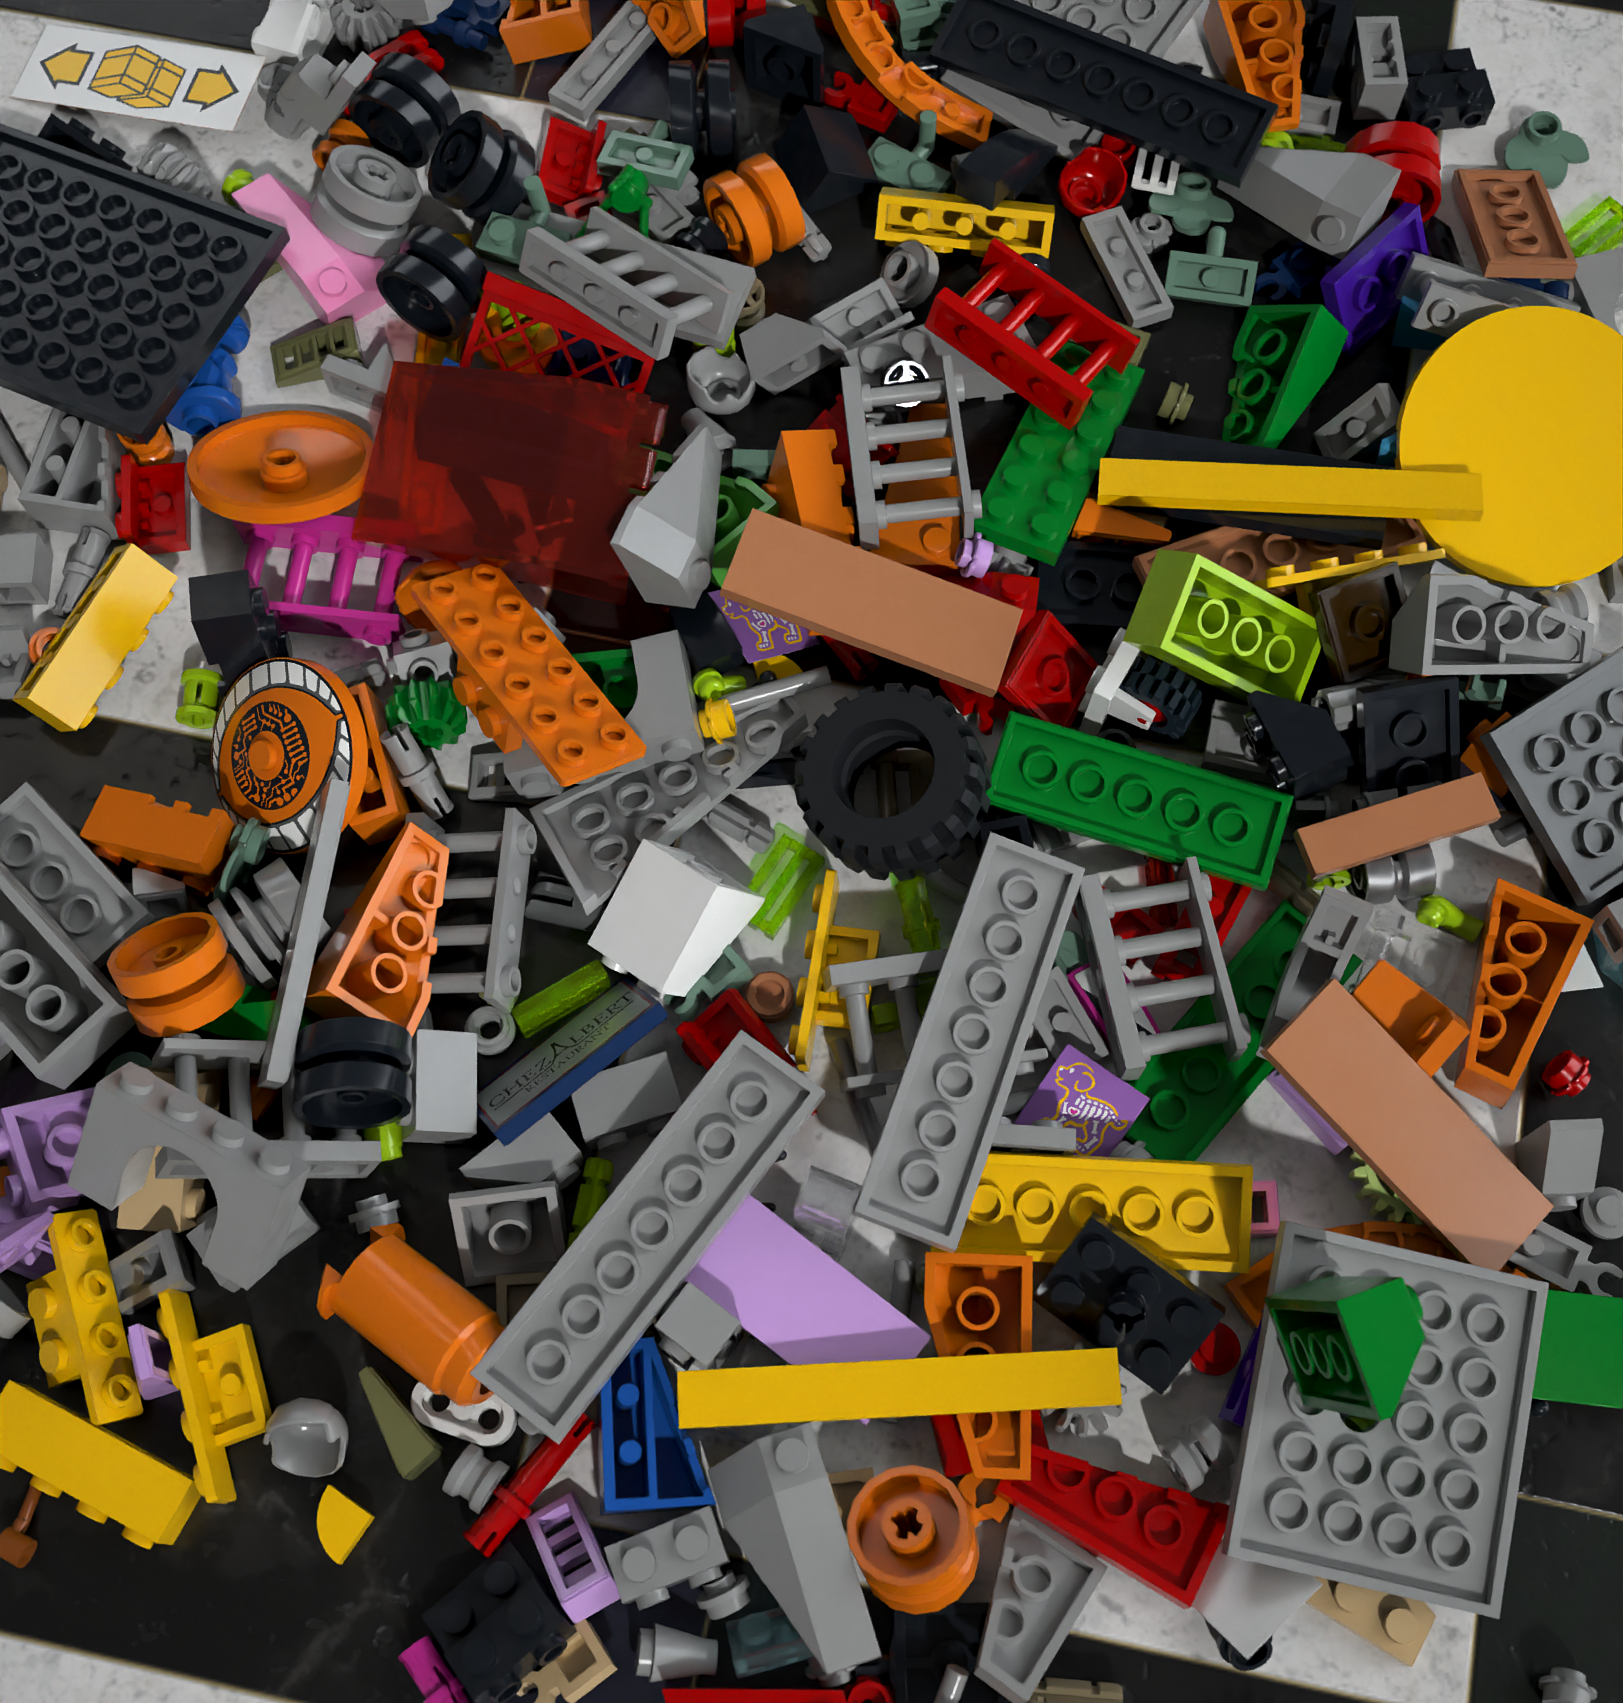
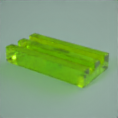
(1589, 220)
(801, 852)
(561, 998)

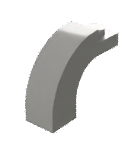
(1318, 956)

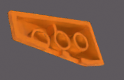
(1260, 51)

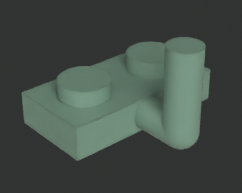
(655, 156)
(907, 169)
(505, 235)
(1210, 275)

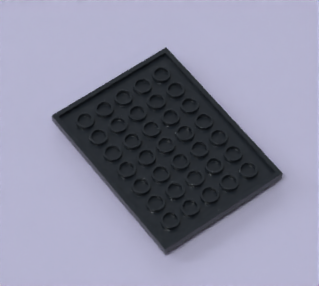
(115, 283)

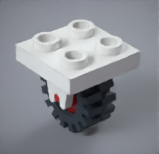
(1138, 692)

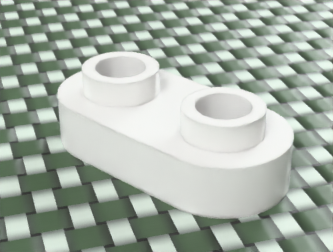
(465, 1421)

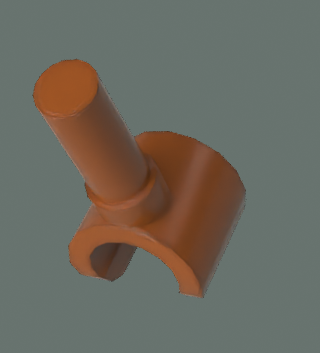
(14, 1544)

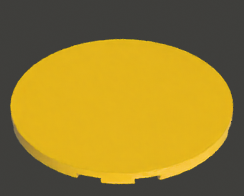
(1541, 416)

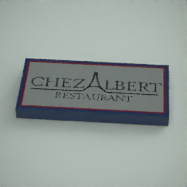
(567, 1059)

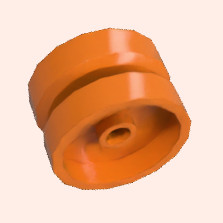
(755, 210)
(176, 974)
(913, 1539)

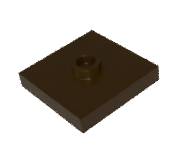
(1357, 621)

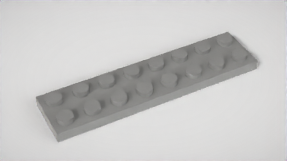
(969, 1044)
(648, 1237)

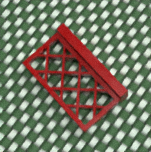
(559, 315)

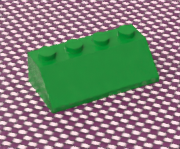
(1349, 1341)

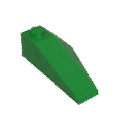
(1280, 367)

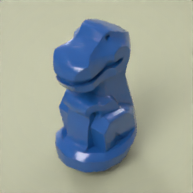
(210, 395)

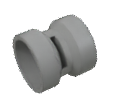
(1196, 1454)

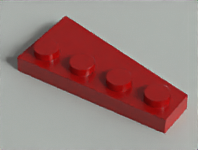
(1136, 1526)

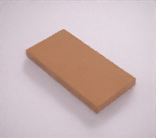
(1513, 224)

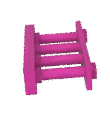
(327, 535)

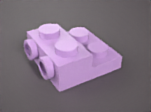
(40, 1150)

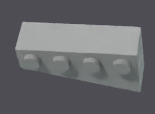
(928, 350)

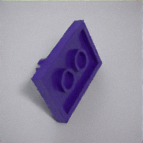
(1364, 282)

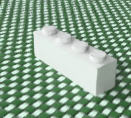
(293, 31)

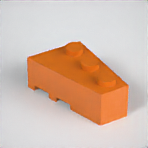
(545, 28)
(160, 838)

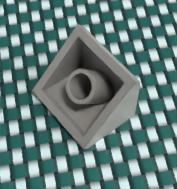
(509, 1230)

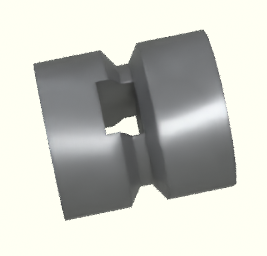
(1403, 874)

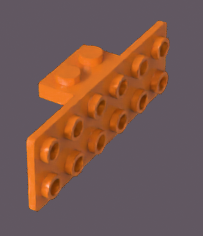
(523, 677)

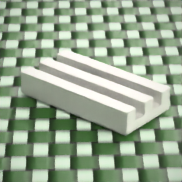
(1153, 184)

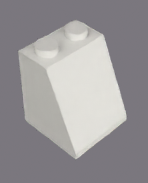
(671, 919)

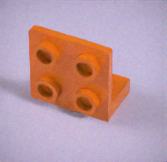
(1411, 1015)

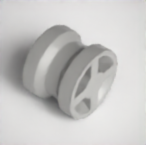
(1567, 598)
(475, 1478)

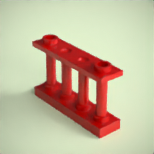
(1012, 360)

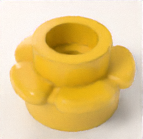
(717, 720)

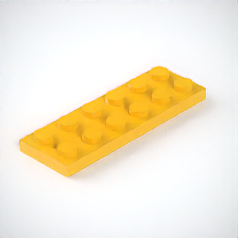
(1176, 1209)

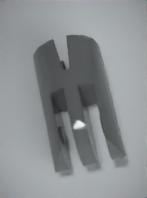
(556, 904)

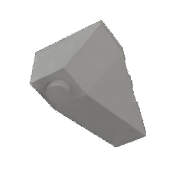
(671, 531)

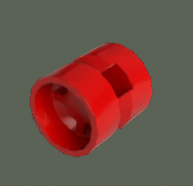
(728, 17)

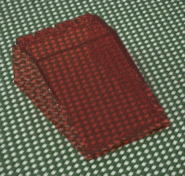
(509, 473)

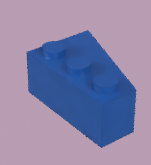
(641, 1451)

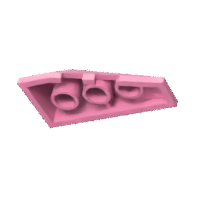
(327, 275)

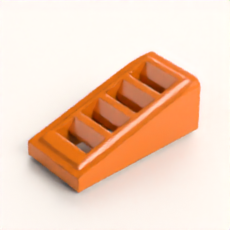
(1115, 526)

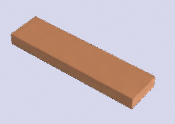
(1396, 825)

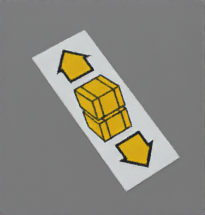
(139, 77)

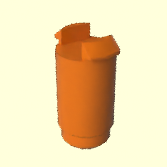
(413, 1314)

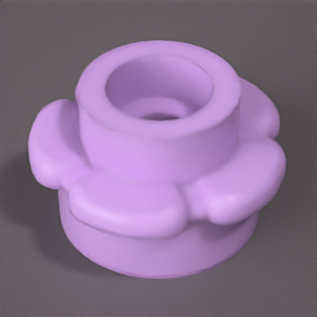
(974, 556)

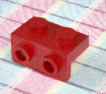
(569, 161)
(154, 506)
(718, 1026)

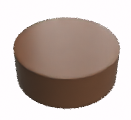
(770, 996)

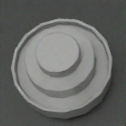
(910, 273)

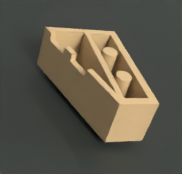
(171, 1202)

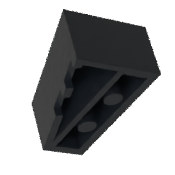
(235, 624)

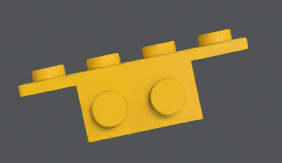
(1329, 571)
(827, 947)
(82, 1322)
(218, 1388)

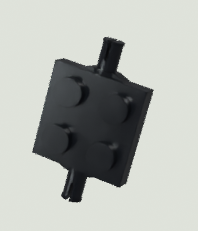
(926, 1645)

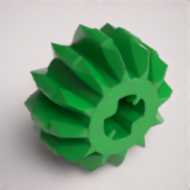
(429, 711)

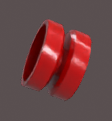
(1413, 151)

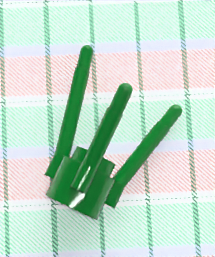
(627, 195)

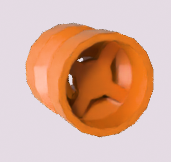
(341, 133)
(158, 451)

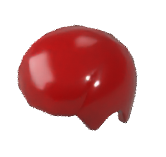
(1092, 182)

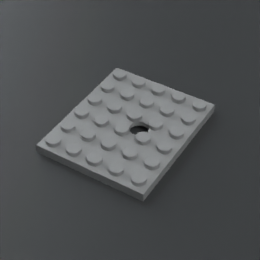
(1414, 1498)

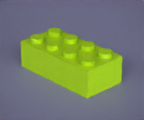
(1223, 628)

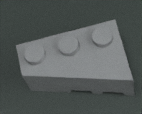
(74, 476)

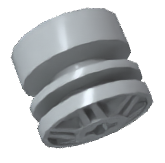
(263, 927)

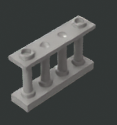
(1458, 295)
(611, 300)
(871, 475)
(504, 935)
(902, 977)
(1121, 999)
(186, 1052)

